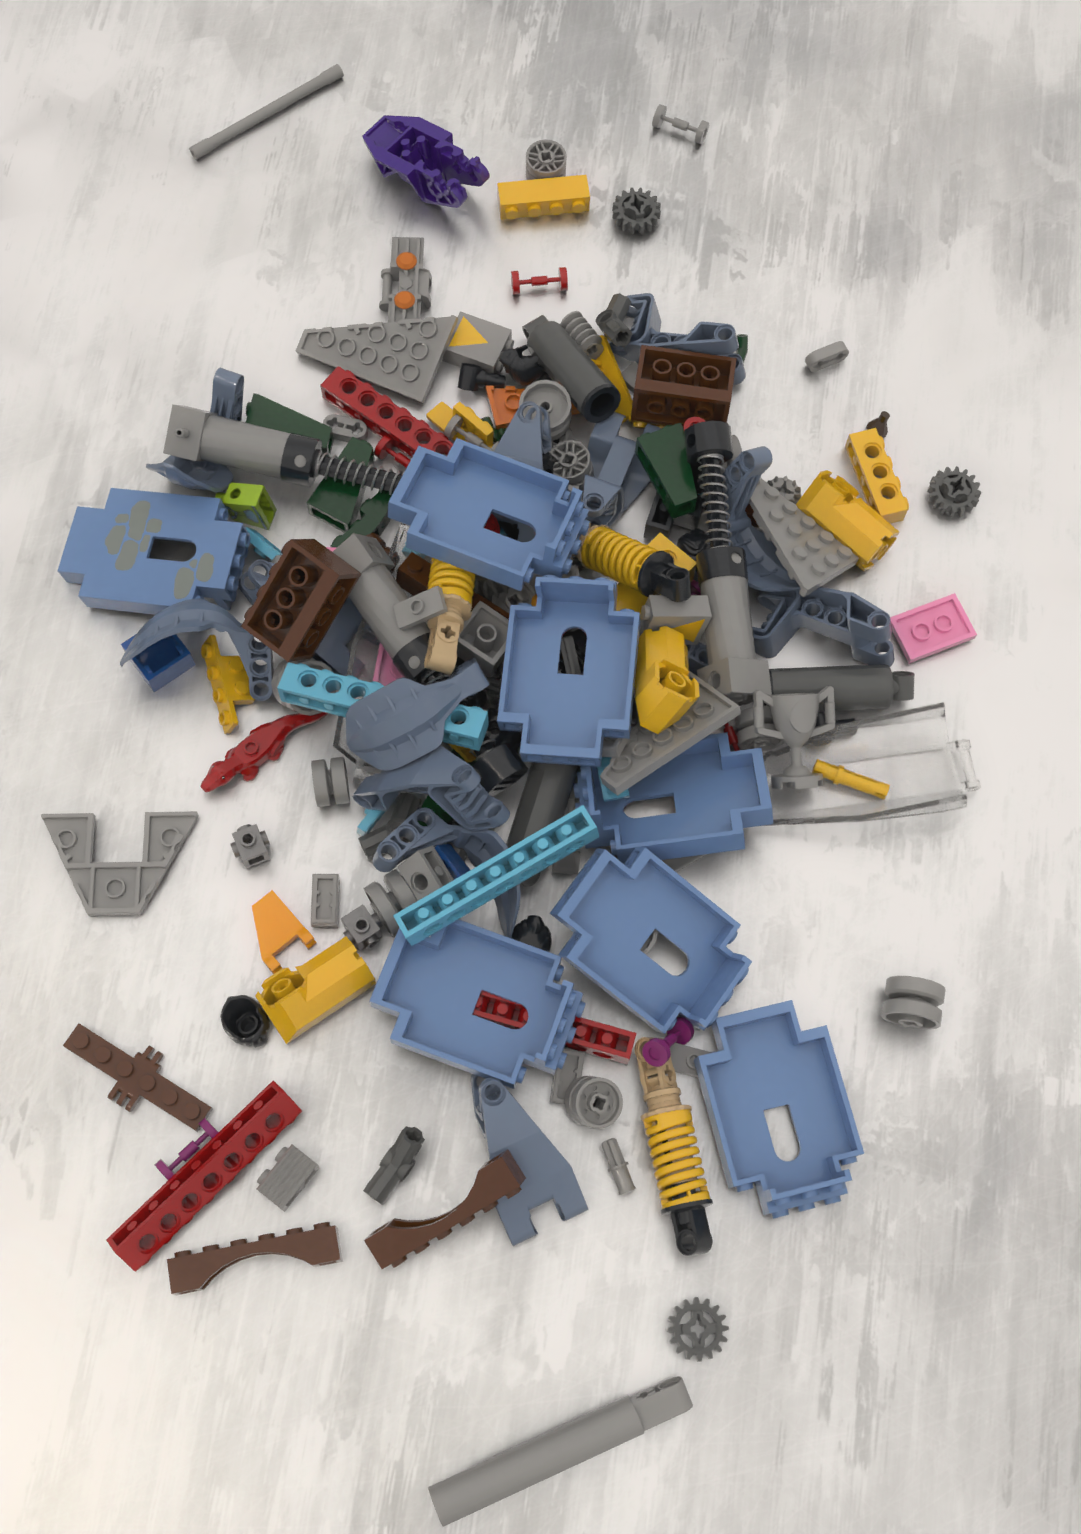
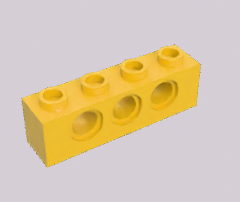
(873, 488)

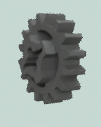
(636, 210)
(945, 483)
(685, 1329)

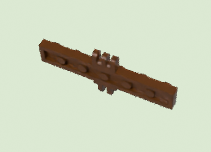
(137, 1077)

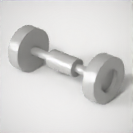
(659, 117)
(454, 427)

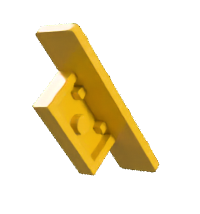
(607, 364)
(442, 414)
(228, 682)

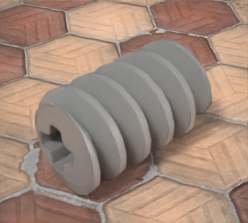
(583, 334)

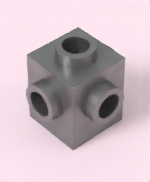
(250, 845)
(358, 920)

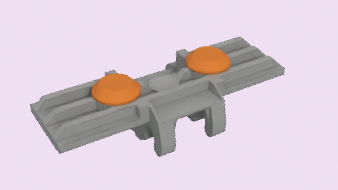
(413, 280)

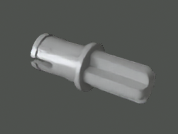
(617, 1166)

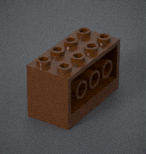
(681, 385)
(300, 599)

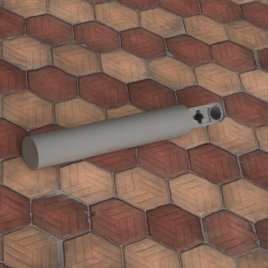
(558, 1450)

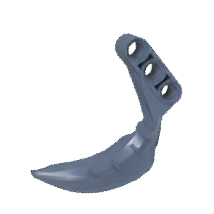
(206, 475)
(763, 565)
(200, 615)
(408, 717)
(477, 844)

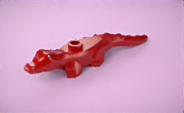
(262, 744)

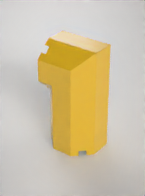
(848, 518)
(663, 679)
(315, 990)

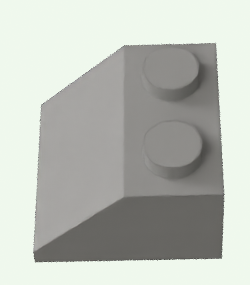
(484, 638)

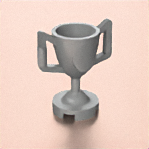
(795, 723)

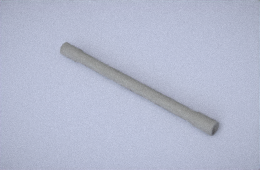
(209, 144)

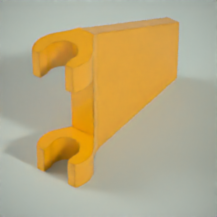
(277, 929)

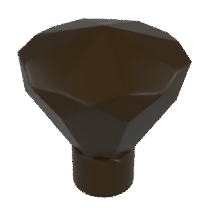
(880, 424)

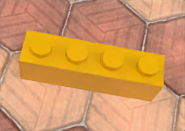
(543, 197)

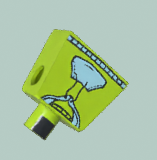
(249, 504)

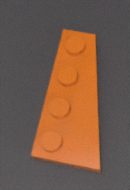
(505, 403)

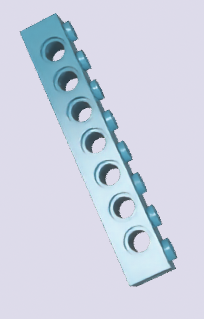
(293, 690)
(497, 875)

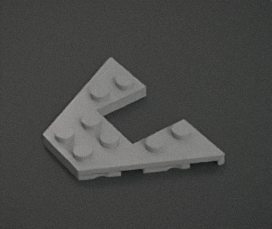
(118, 886)

